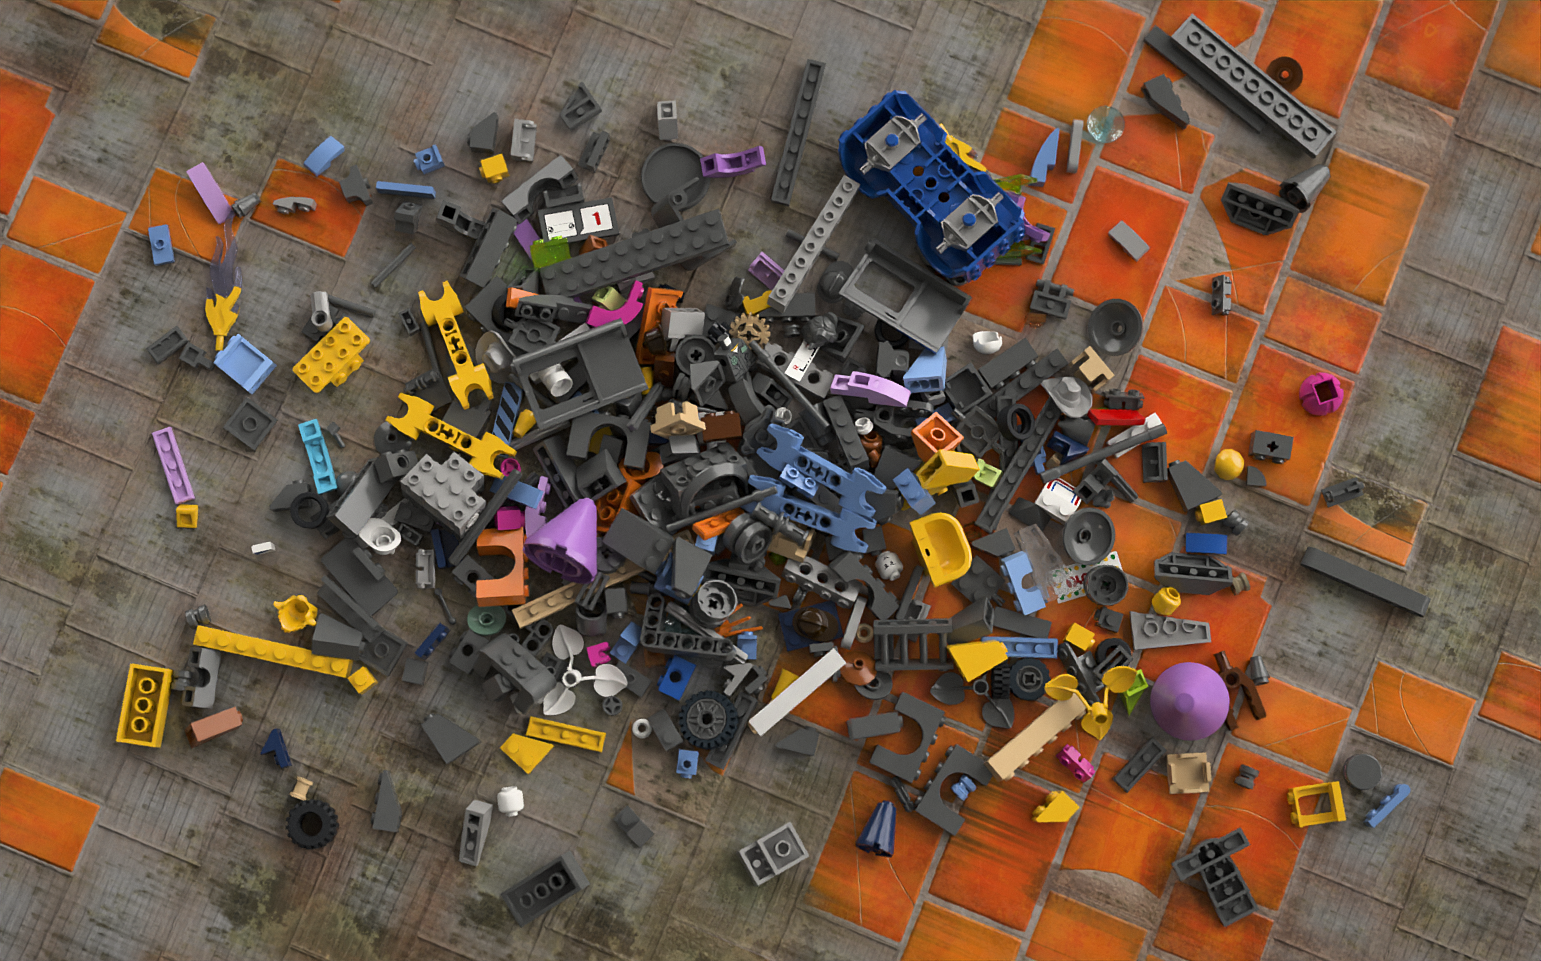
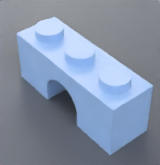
(1015, 568)

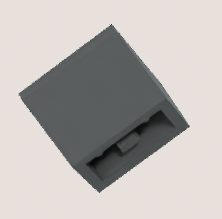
(599, 476)

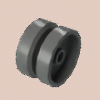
(691, 347)
(747, 538)

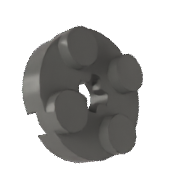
(612, 563)

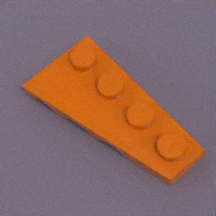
(655, 301)

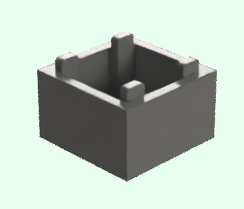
(966, 389)

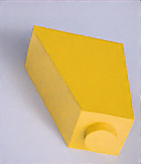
(947, 469)
(977, 657)

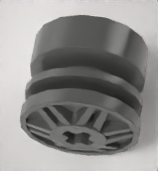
(1116, 587)
(720, 597)

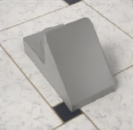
(739, 672)

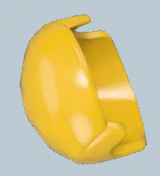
(1228, 464)

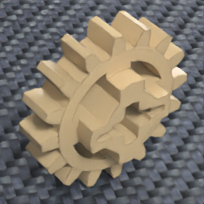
(757, 332)

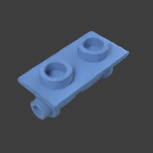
(804, 483)

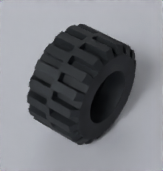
(295, 819)

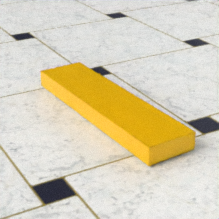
(566, 734)

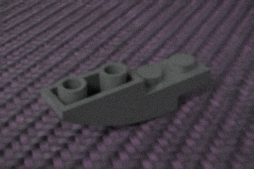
(552, 306)

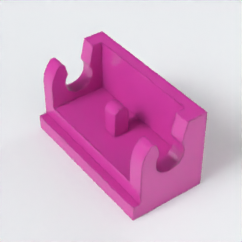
(597, 652)

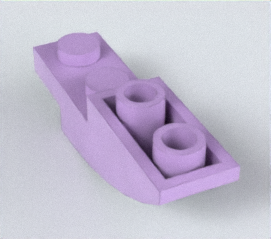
(872, 387)
(533, 516)

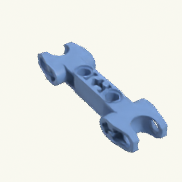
(851, 486)
(841, 526)

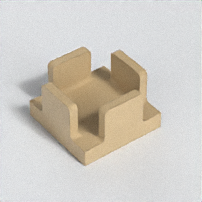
(1092, 369)
(681, 424)
(790, 548)
(1188, 773)

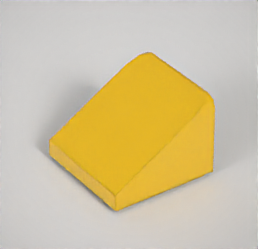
(187, 516)

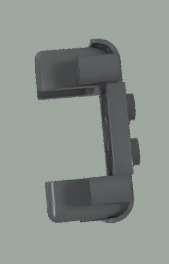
(519, 668)

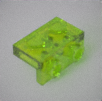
(550, 252)

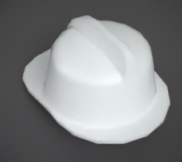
(380, 536)

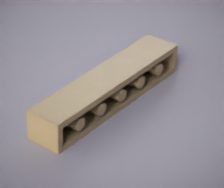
(1033, 737)

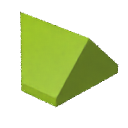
(1134, 693)

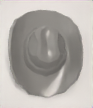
(495, 355)
(1069, 395)

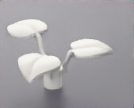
(608, 678)

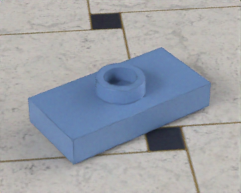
(161, 245)

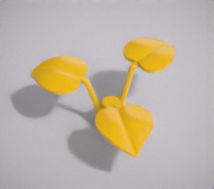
(1099, 718)

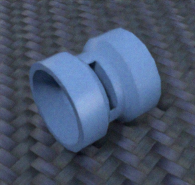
(963, 787)

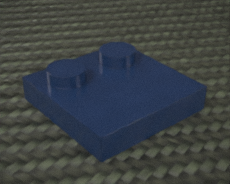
(432, 641)

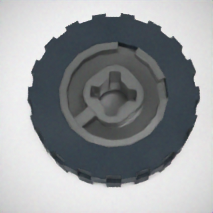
(1028, 679)

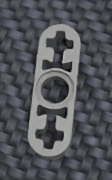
(1074, 147)
(853, 622)

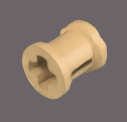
(301, 788)

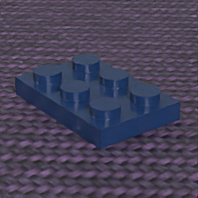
(792, 639)

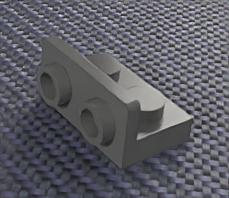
(594, 151)

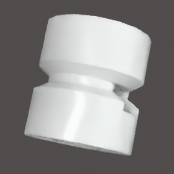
(556, 380)

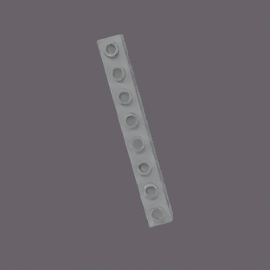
(813, 244)

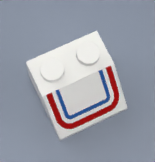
(1058, 500)

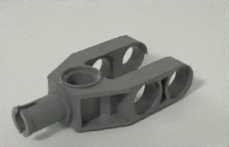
(885, 427)

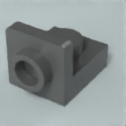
(1108, 619)

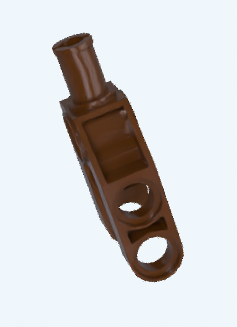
(1247, 686)

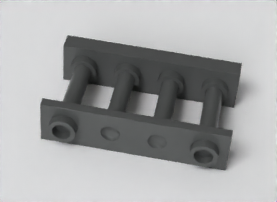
(911, 626)

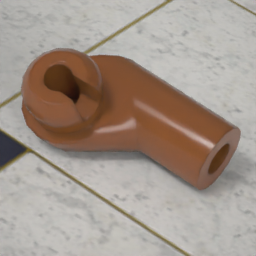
(875, 458)

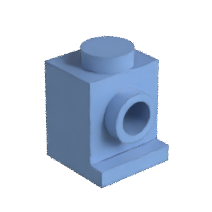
(433, 164)

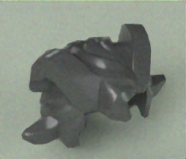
(820, 330)

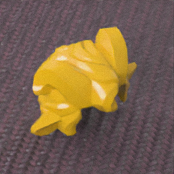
(296, 613)

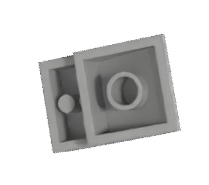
(772, 854)

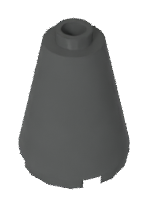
(1305, 187)

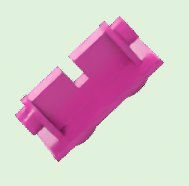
(1081, 770)

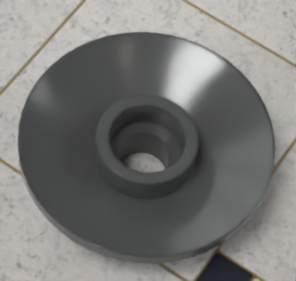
(382, 441)
(882, 687)

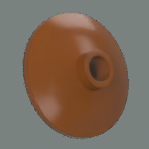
(1287, 64)
(855, 674)

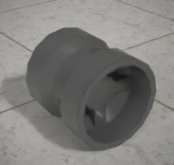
(1235, 522)
(198, 616)
(181, 679)
(1248, 772)

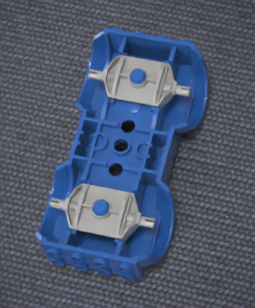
(955, 235)

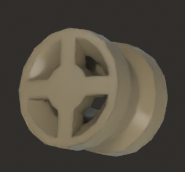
(1240, 584)

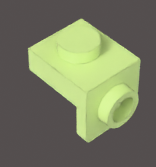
(987, 474)

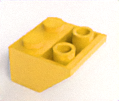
(1056, 809)

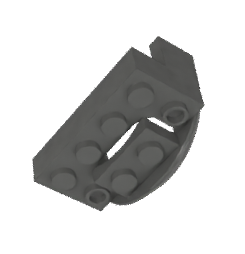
(691, 474)

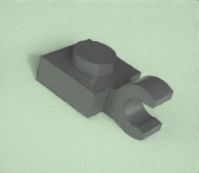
(195, 356)

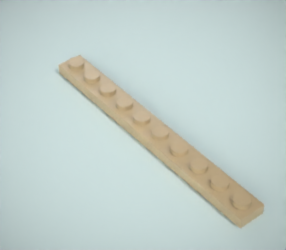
(566, 595)

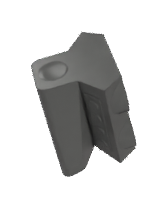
(891, 362)

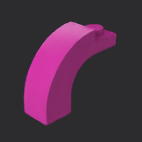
(627, 312)

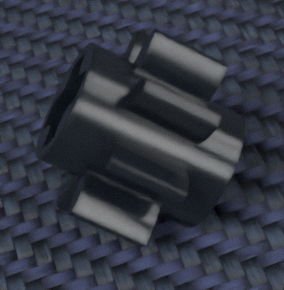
(717, 330)

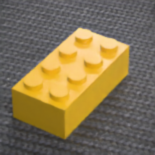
(145, 705)

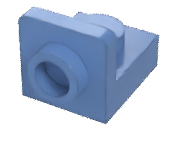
(748, 644)

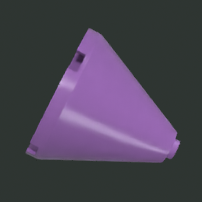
(567, 543)
(1189, 701)

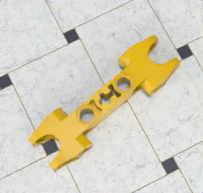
(468, 376)
(420, 420)

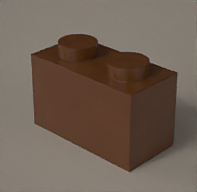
(721, 427)

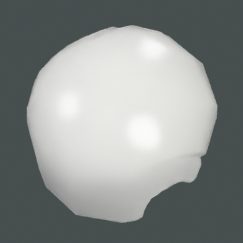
(987, 342)

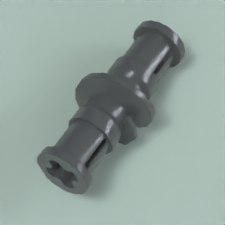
(779, 524)

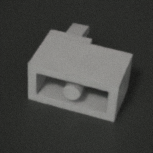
(681, 323)

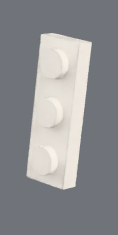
(1151, 421)

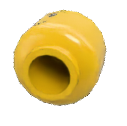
(1166, 601)

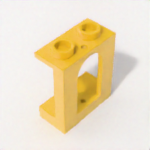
(1336, 803)

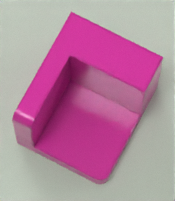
(507, 518)

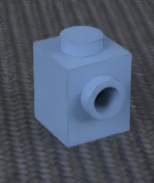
(687, 763)

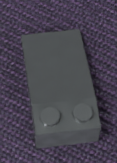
(545, 888)

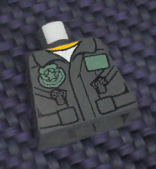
(734, 357)

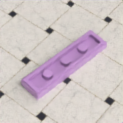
(173, 465)

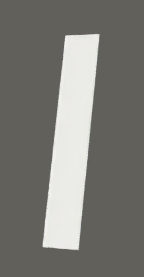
(797, 692)

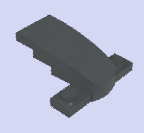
(1220, 875)

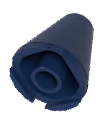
(879, 831)

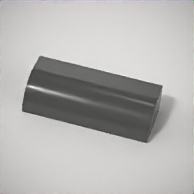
(359, 500)

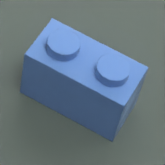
(913, 491)

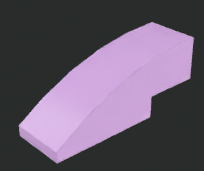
(210, 192)

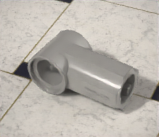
(321, 310)

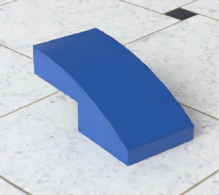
(1206, 543)

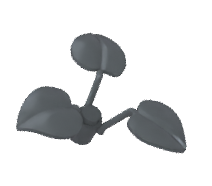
(950, 691)

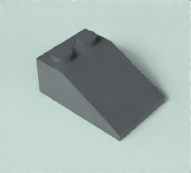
(638, 540)

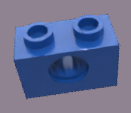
(677, 689)

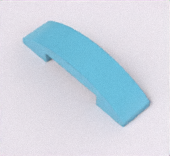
(318, 456)

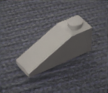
(475, 831)

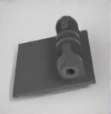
(429, 388)

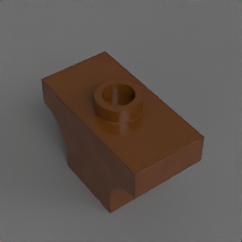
(665, 368)

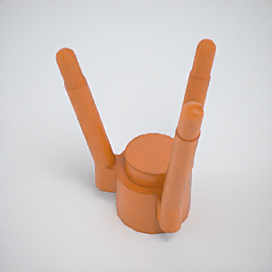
(724, 629)

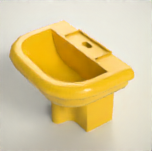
(947, 546)

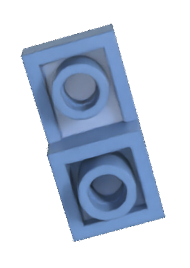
(322, 156)

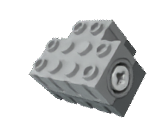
(446, 492)

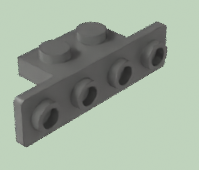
(1081, 669)

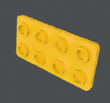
(333, 357)

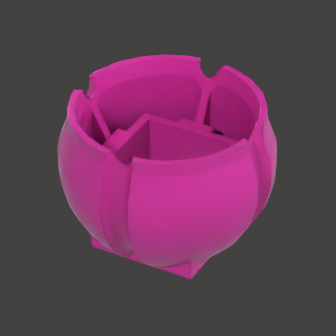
(1310, 398)

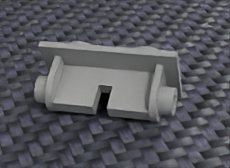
(426, 578)

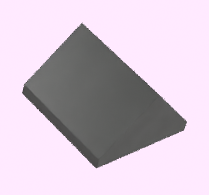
(847, 336)
(706, 380)

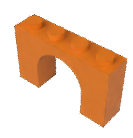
(513, 587)

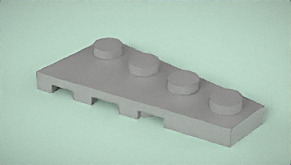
(1160, 631)

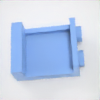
(244, 363)

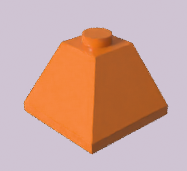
(933, 435)

